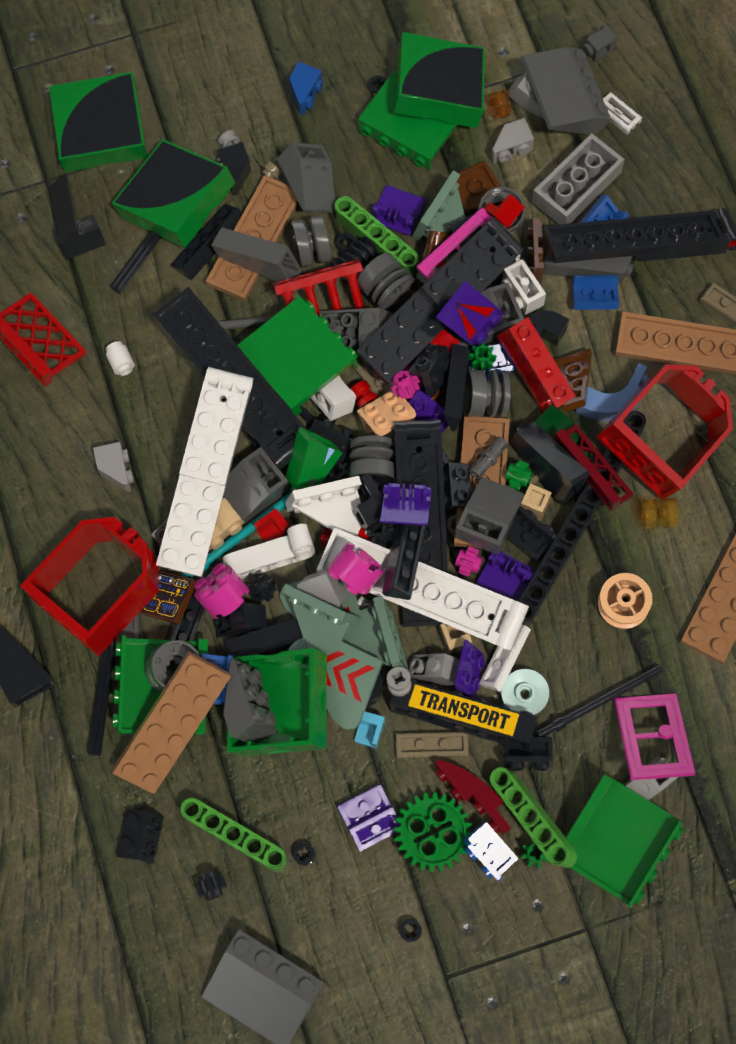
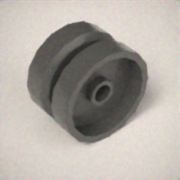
(307, 241)

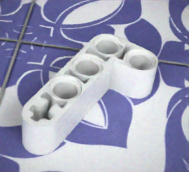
(273, 553)

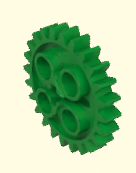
(422, 812)

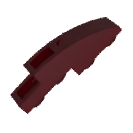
(468, 787)

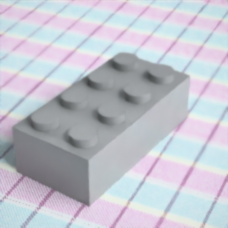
(578, 180)

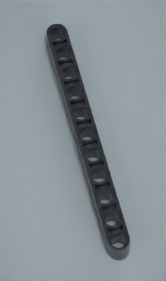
(574, 527)

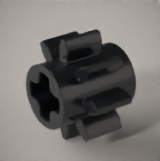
(338, 467)
(382, 534)
(262, 588)
(210, 885)

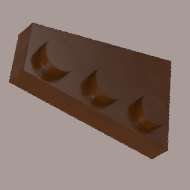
(535, 251)
(576, 372)

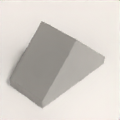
(324, 587)

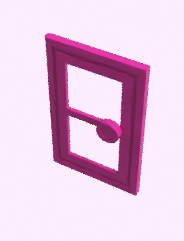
(427, 266)
(676, 730)

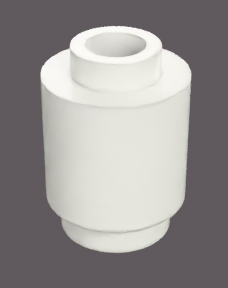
(119, 358)

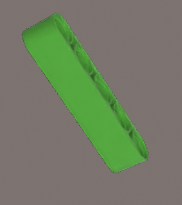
(374, 227)
(542, 822)
(225, 826)

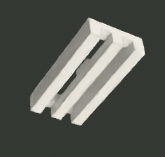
(617, 116)

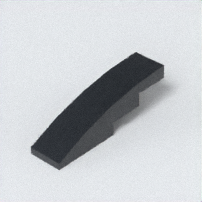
(265, 640)

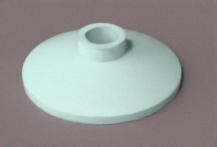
(525, 680)

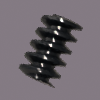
(362, 250)

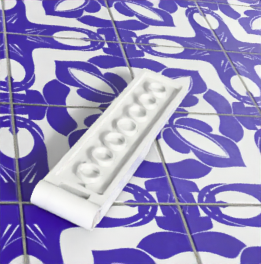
(204, 472)
(443, 595)

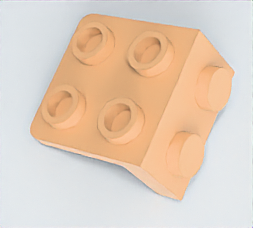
(382, 413)

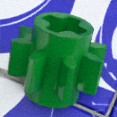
(482, 357)
(519, 475)
(532, 860)

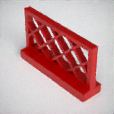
(25, 353)

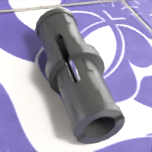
(488, 457)

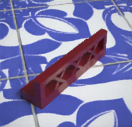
(595, 480)

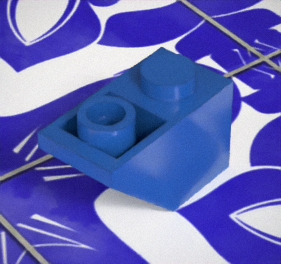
(304, 85)

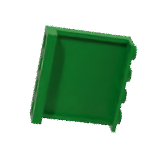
(407, 135)
(298, 353)
(134, 693)
(621, 840)

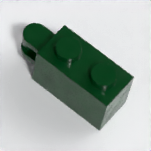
(554, 420)

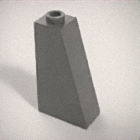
(256, 254)
(610, 266)

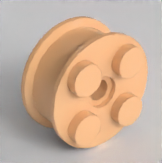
(621, 613)

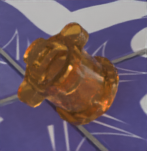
(500, 103)

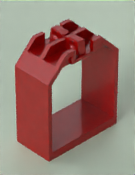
(641, 458)
(69, 553)

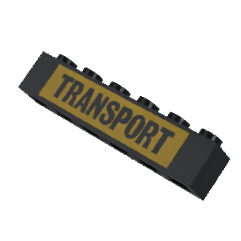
(467, 715)

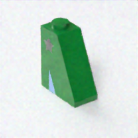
(311, 460)

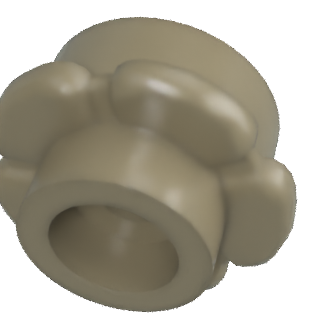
(271, 170)

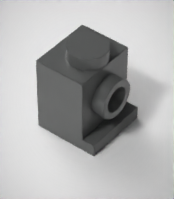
(600, 43)

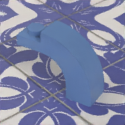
(605, 406)

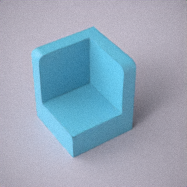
(370, 730)

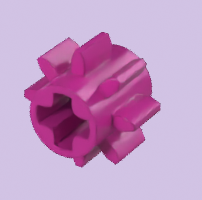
(405, 385)
(468, 561)

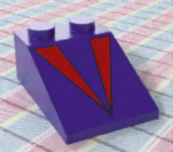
(470, 314)

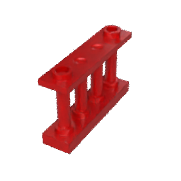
(328, 276)
(535, 365)

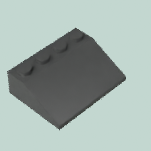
(566, 90)
(262, 989)

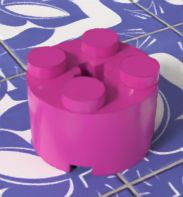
(356, 569)
(220, 591)

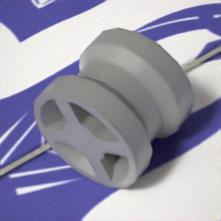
(403, 685)

